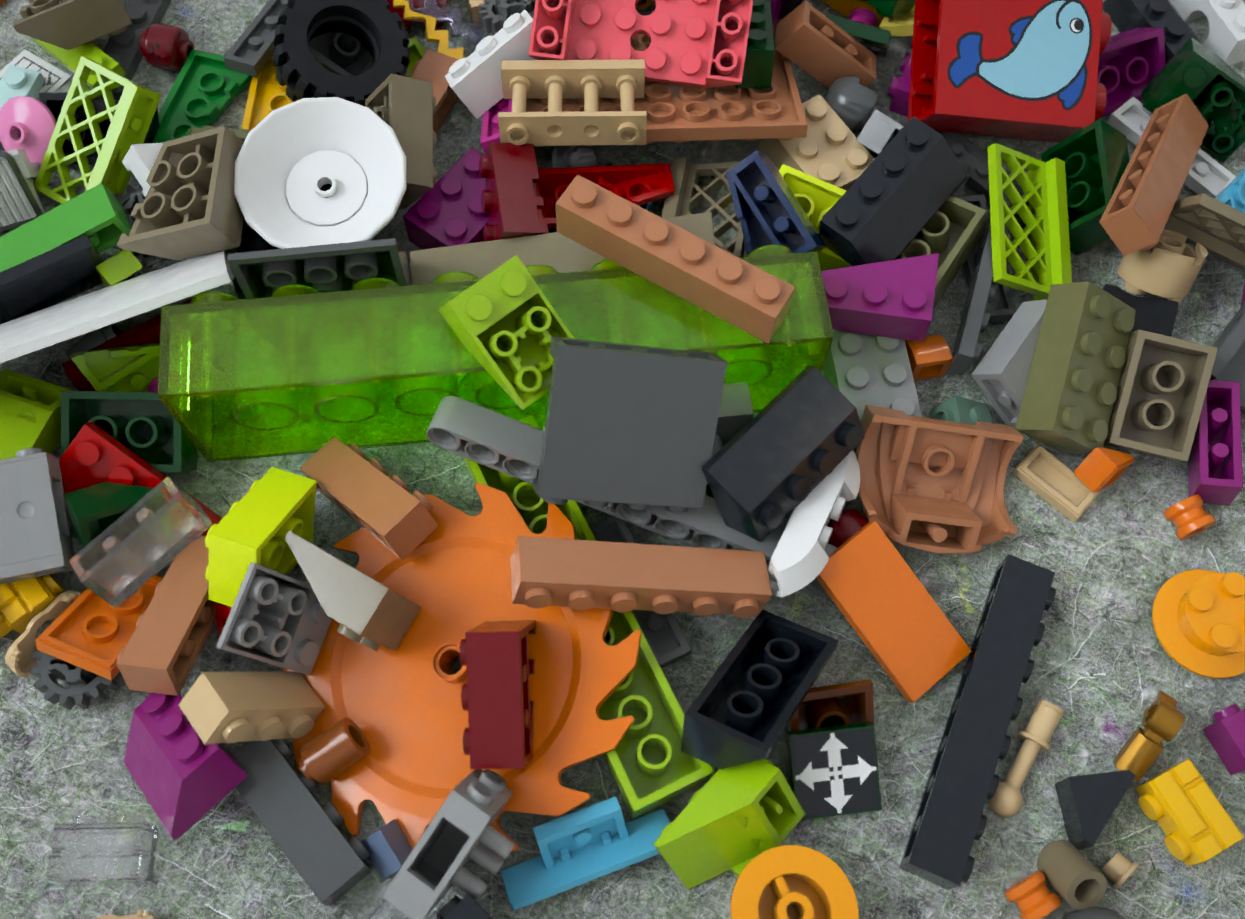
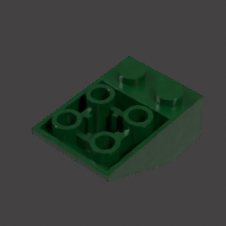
(1213, 89)

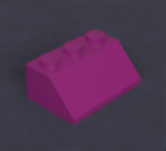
(1130, 64)
(174, 765)

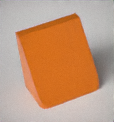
(1103, 468)

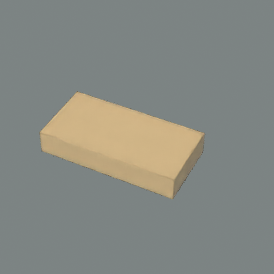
(1055, 483)

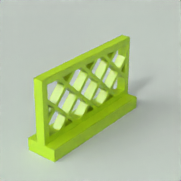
(128, 126)
(1044, 221)

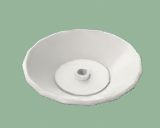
(312, 146)

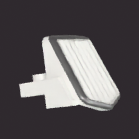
(17, 191)

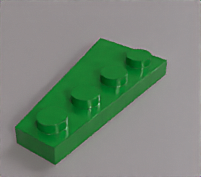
(198, 95)

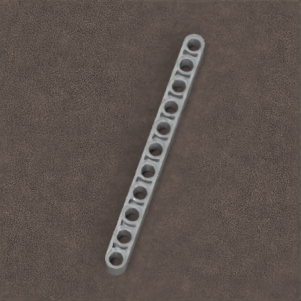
(517, 451)

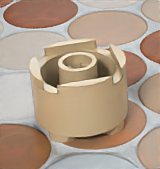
(1165, 269)

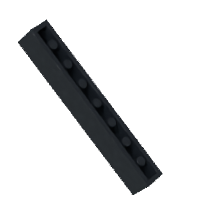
(978, 725)

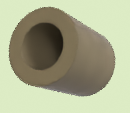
(1072, 874)

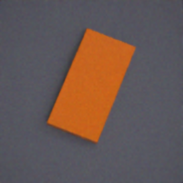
(892, 612)

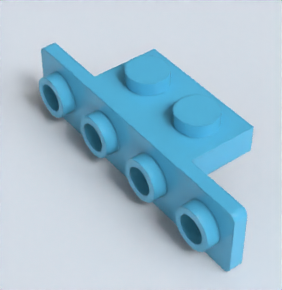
(581, 850)

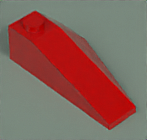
(632, 182)

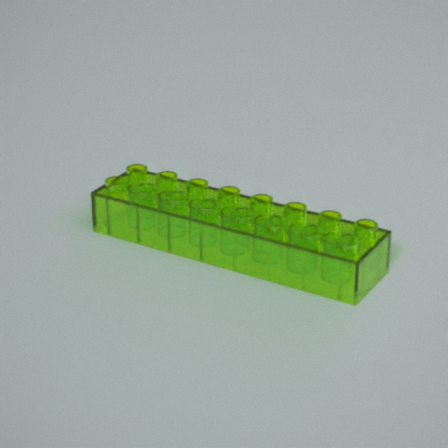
(381, 357)

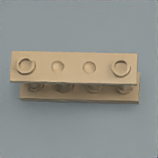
(573, 80)

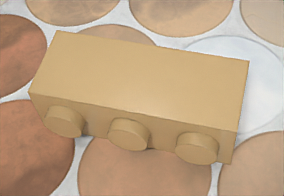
(251, 706)

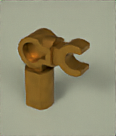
(1159, 723)

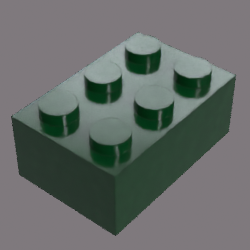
(1093, 168)
(134, 420)

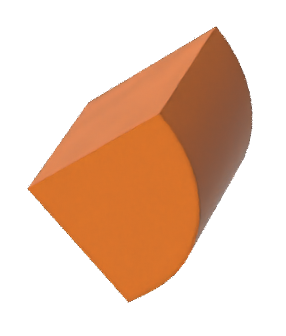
(929, 358)

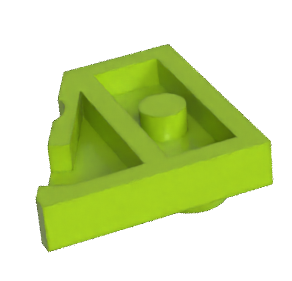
(120, 367)

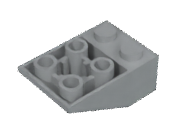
(275, 621)

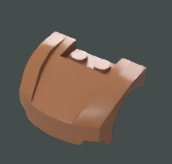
(935, 480)

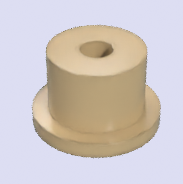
(1119, 869)

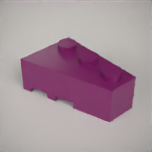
(883, 297)

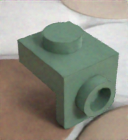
(961, 411)

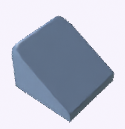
(388, 848)

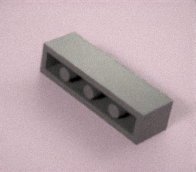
(299, 821)

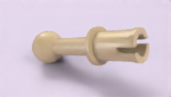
(1036, 736)

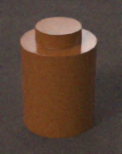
(333, 751)

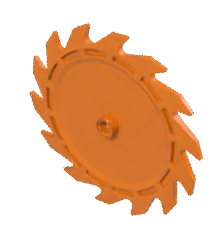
(413, 703)

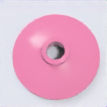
(27, 126)

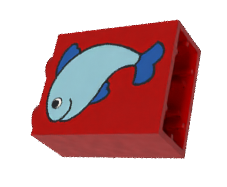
(1008, 67)

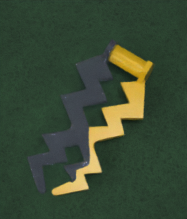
(433, 13)

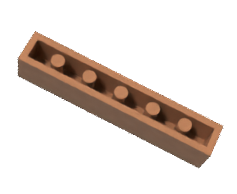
(1154, 176)
(673, 258)
(638, 577)

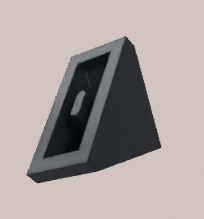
(1089, 803)

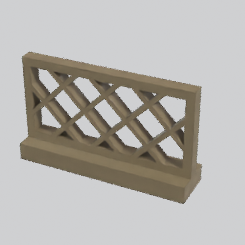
(684, 199)
(1212, 225)

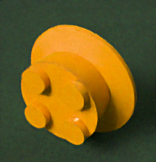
(1203, 622)
(793, 885)

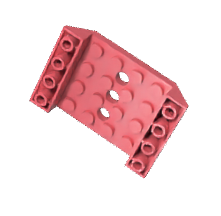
(690, 39)

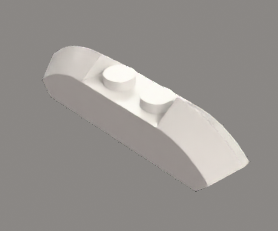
(802, 546)

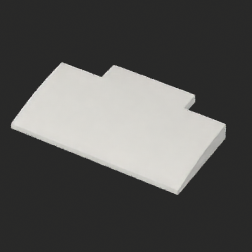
(113, 304)

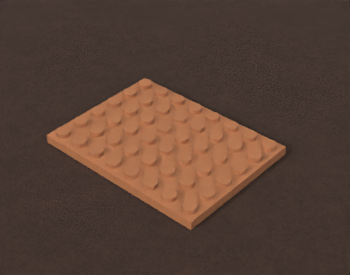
(713, 113)

